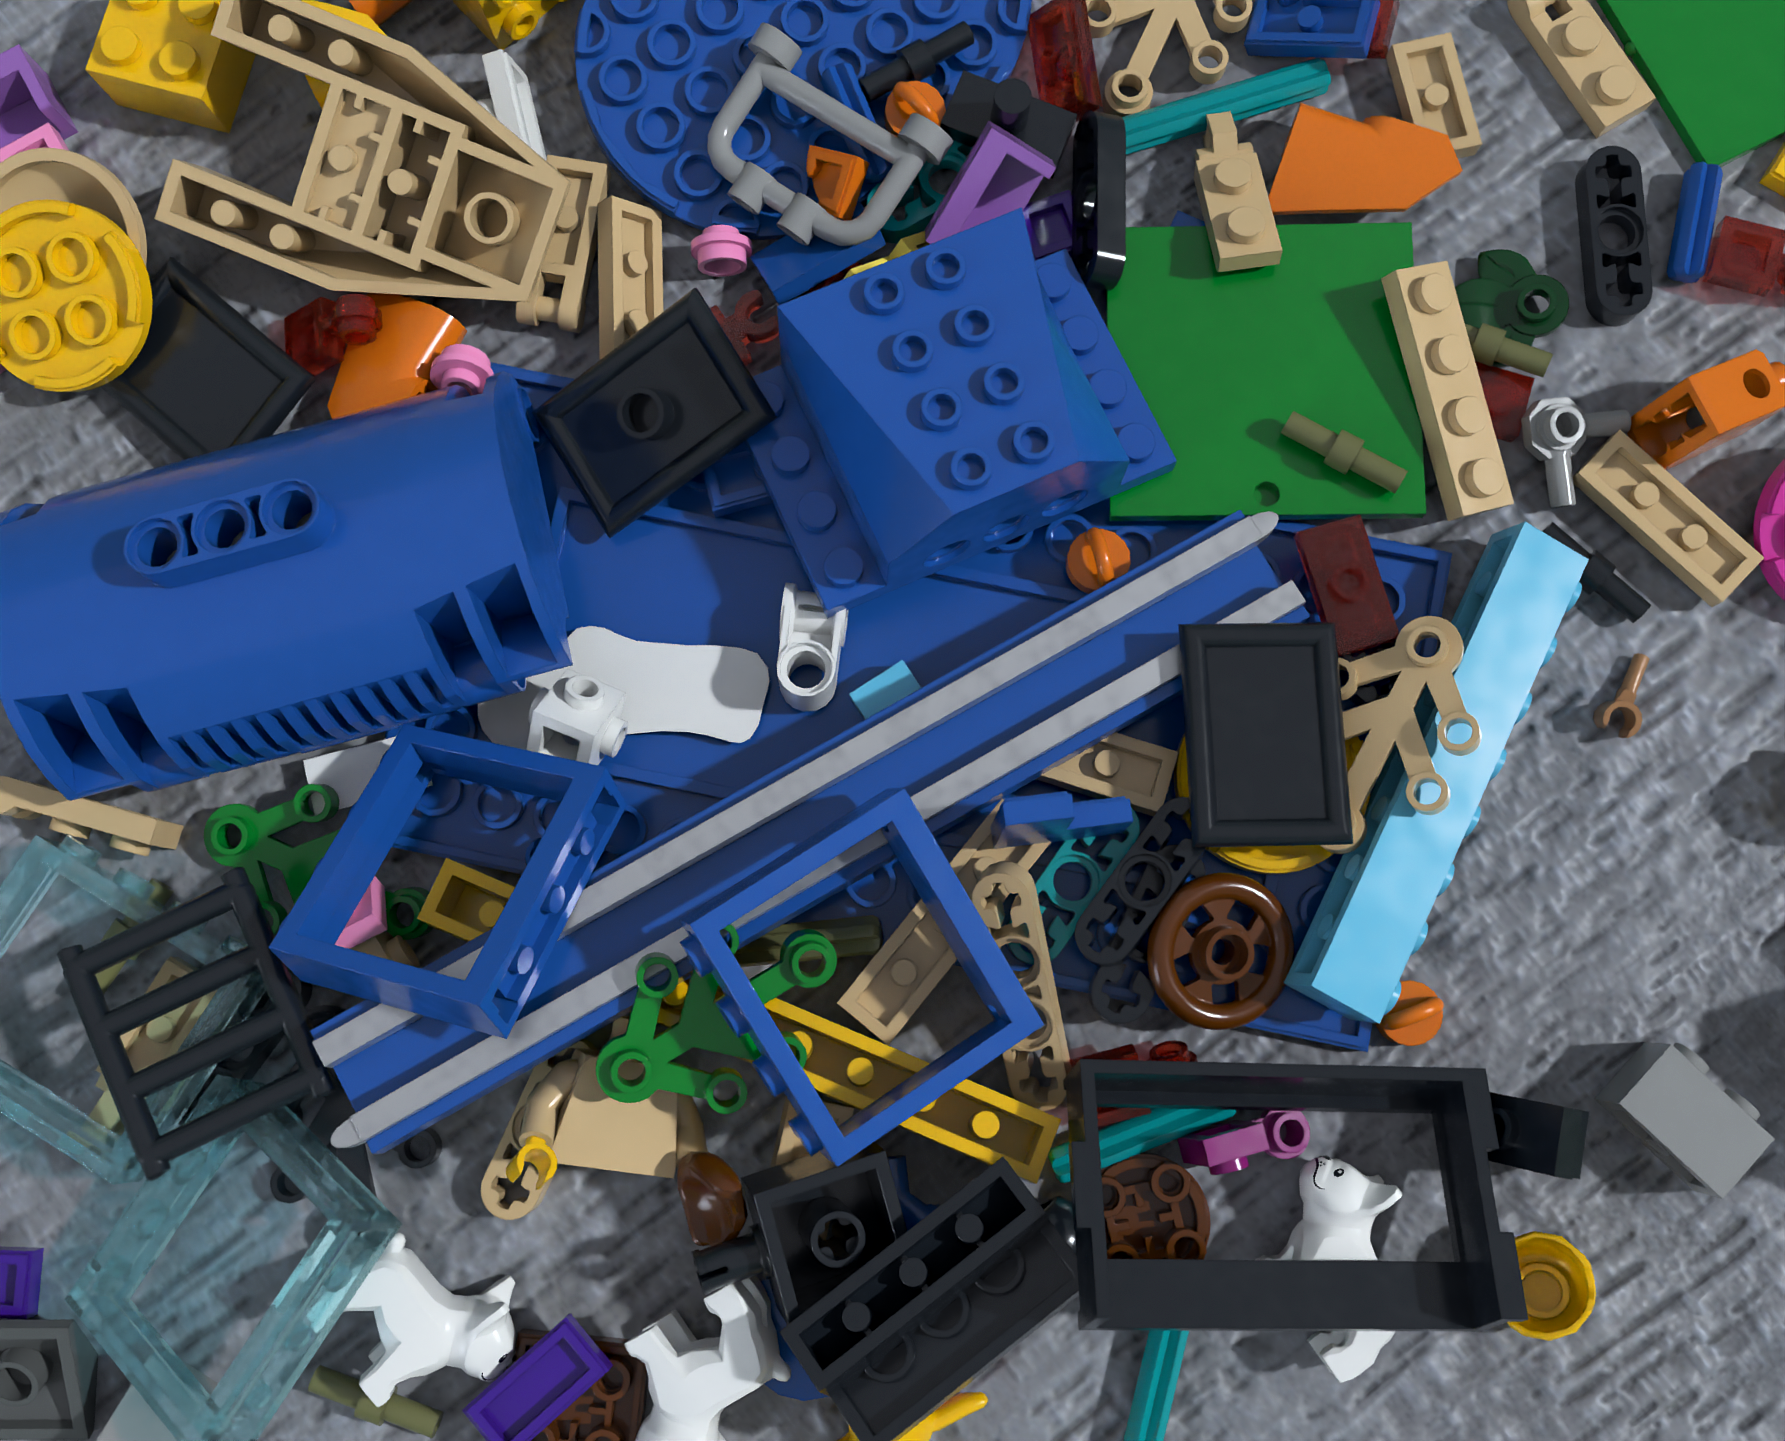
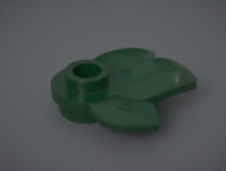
(1500, 295)

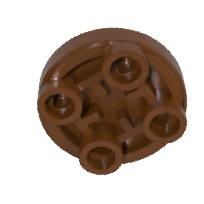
(1153, 1210)

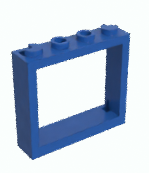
(530, 918)
(958, 921)

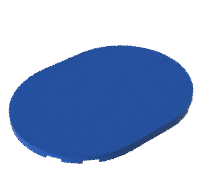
(665, 68)

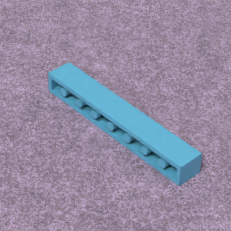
(1388, 885)

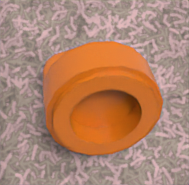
(912, 98)
(1097, 559)
(1414, 1017)

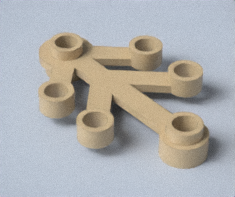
(1164, 16)
(1394, 720)

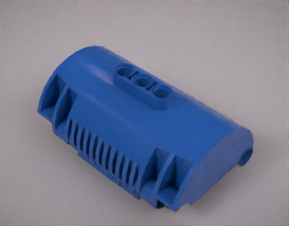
(394, 603)

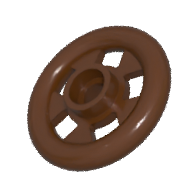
(1170, 940)

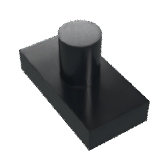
(1012, 109)

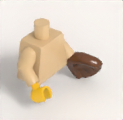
(579, 1125)

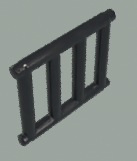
(107, 1025)

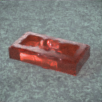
(1064, 56)
(1347, 584)

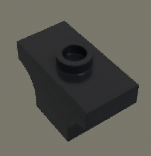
(1539, 1136)

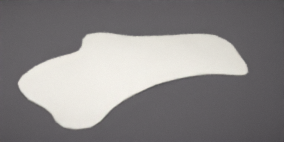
(666, 688)

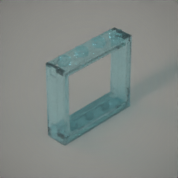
(41, 1109)
(295, 1320)

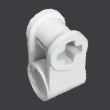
(808, 639)

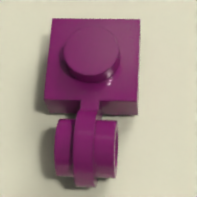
(1227, 1145)

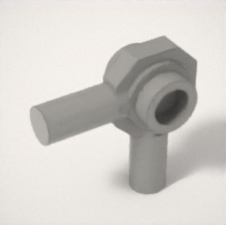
(1555, 433)

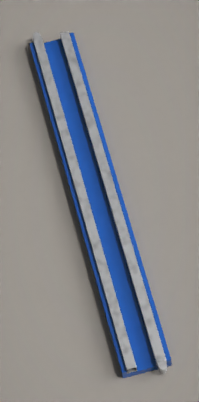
(947, 744)

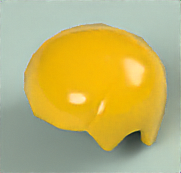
(1555, 1286)

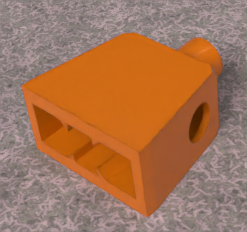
(1729, 399)

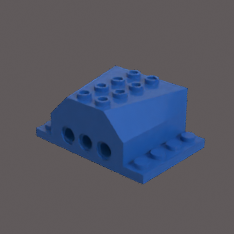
(945, 411)

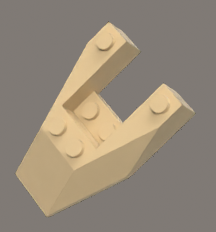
(401, 181)

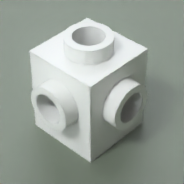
(577, 719)

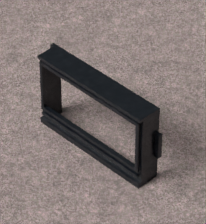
(1298, 1295)

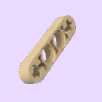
(1036, 981)

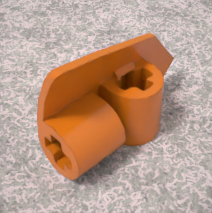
(1358, 165)
(399, 358)

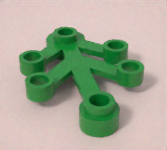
(294, 862)
(702, 1026)

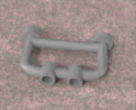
(801, 216)

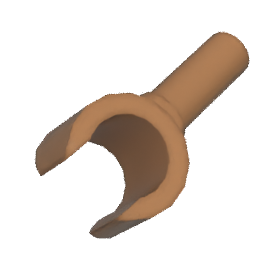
(1625, 700)

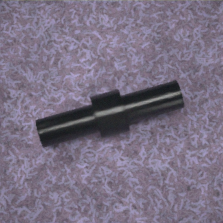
(917, 61)
(1599, 577)

